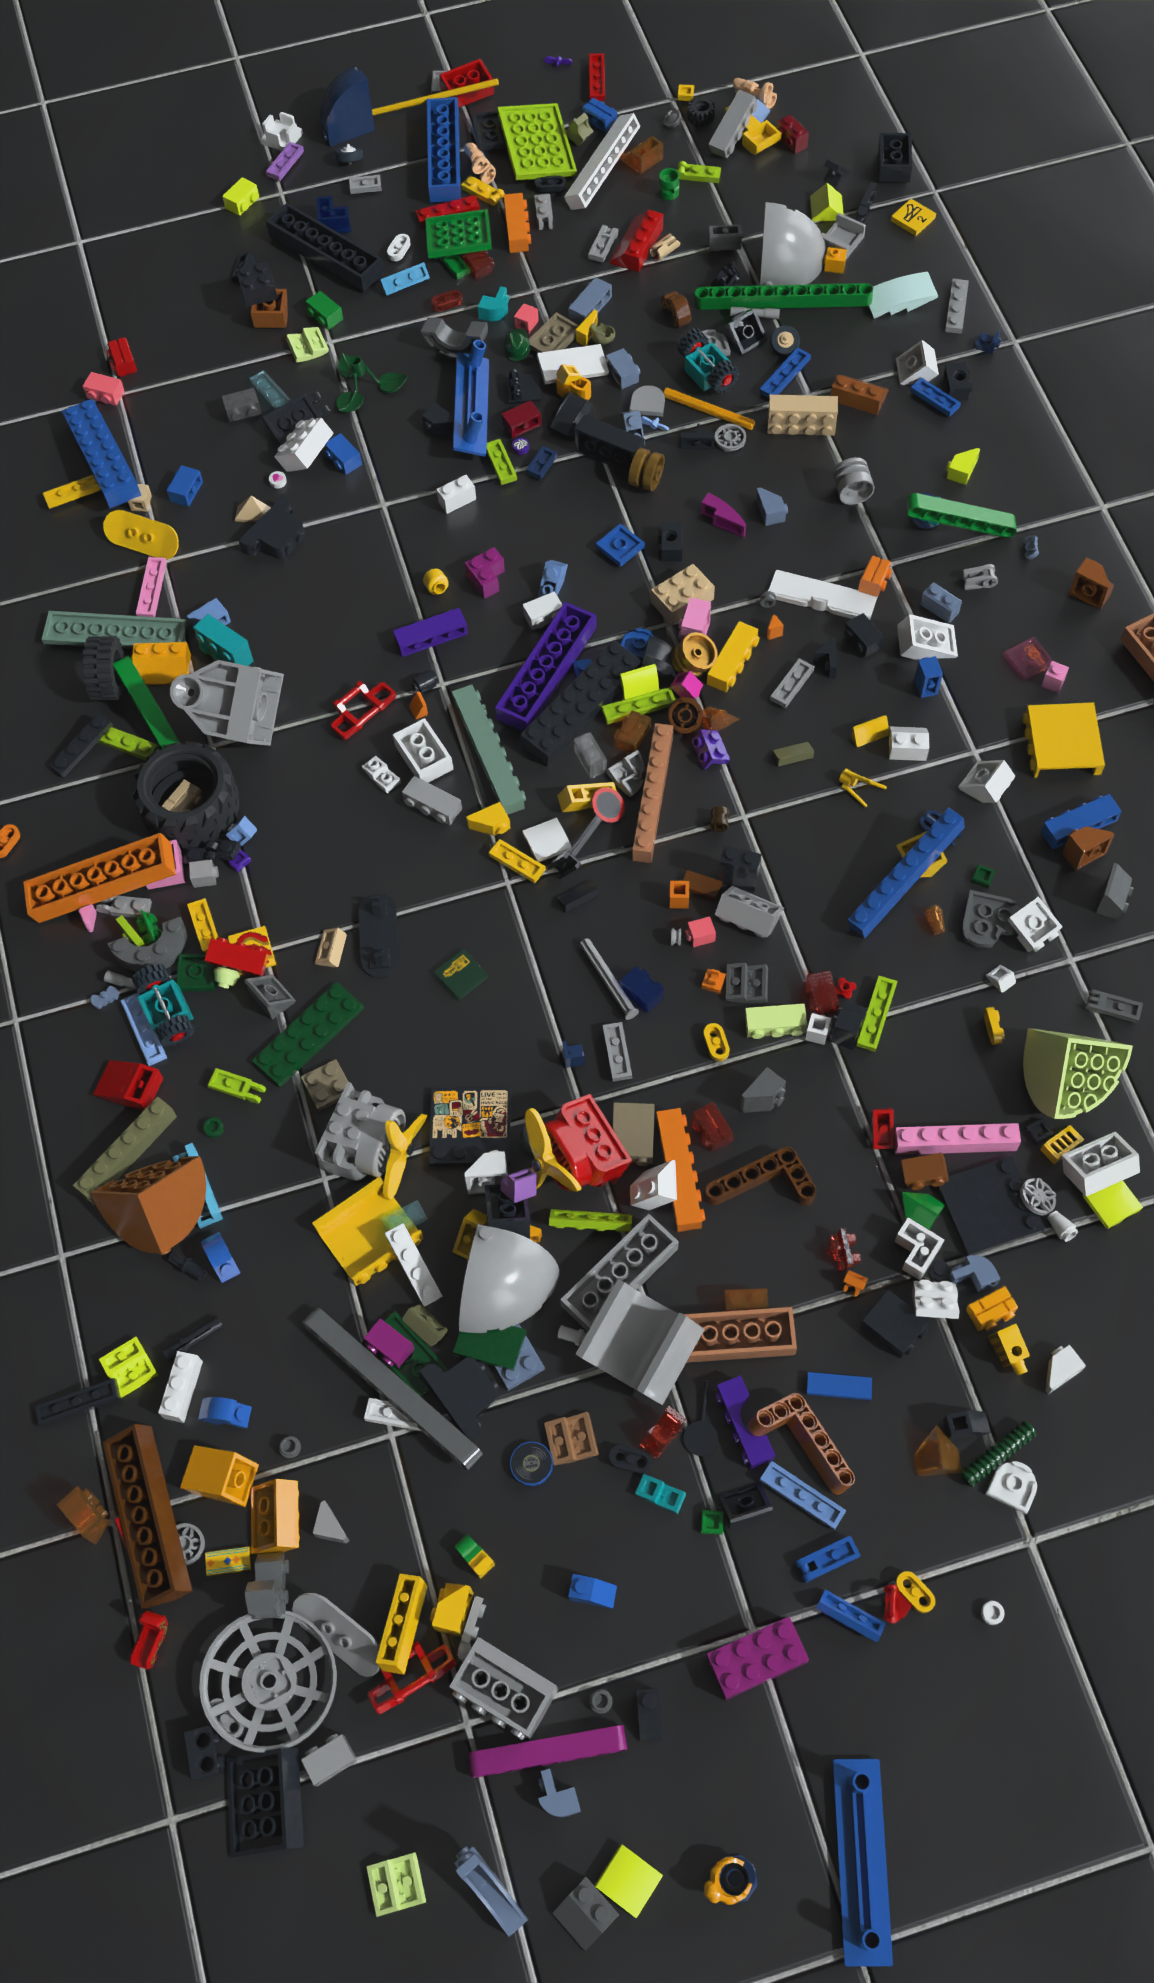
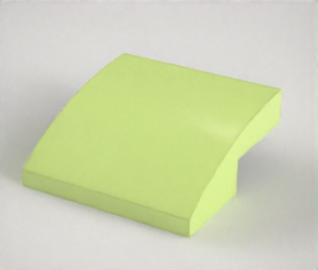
(307, 344)
(396, 1884)

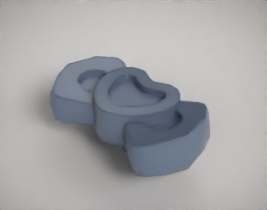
(1031, 546)
(105, 997)

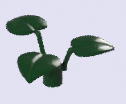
(354, 366)

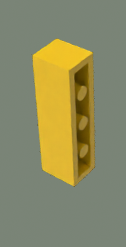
(732, 657)
(401, 1624)

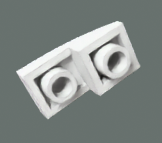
(381, 775)

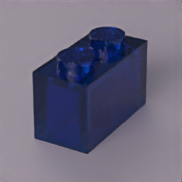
(642, 989)

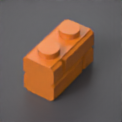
(874, 576)

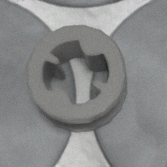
(676, 937)

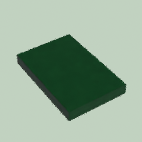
(495, 1347)

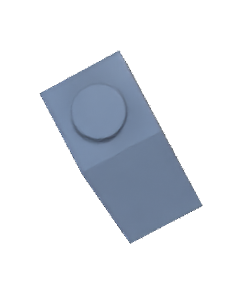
(771, 507)

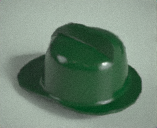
(517, 345)

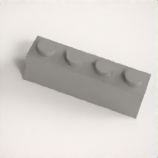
(732, 124)

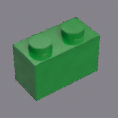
(324, 310)

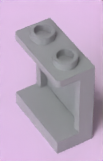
(844, 234)

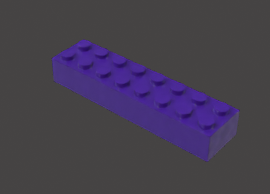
(546, 667)

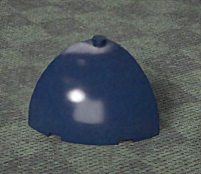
(346, 108)

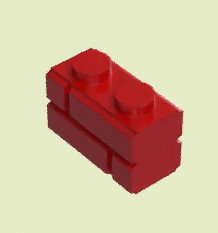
(122, 357)

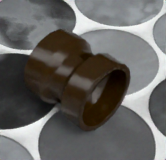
(719, 818)

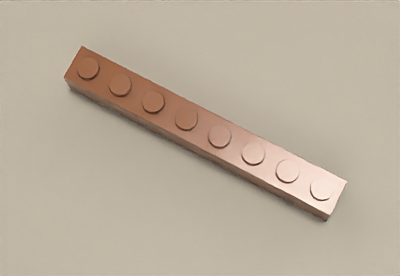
(653, 793)

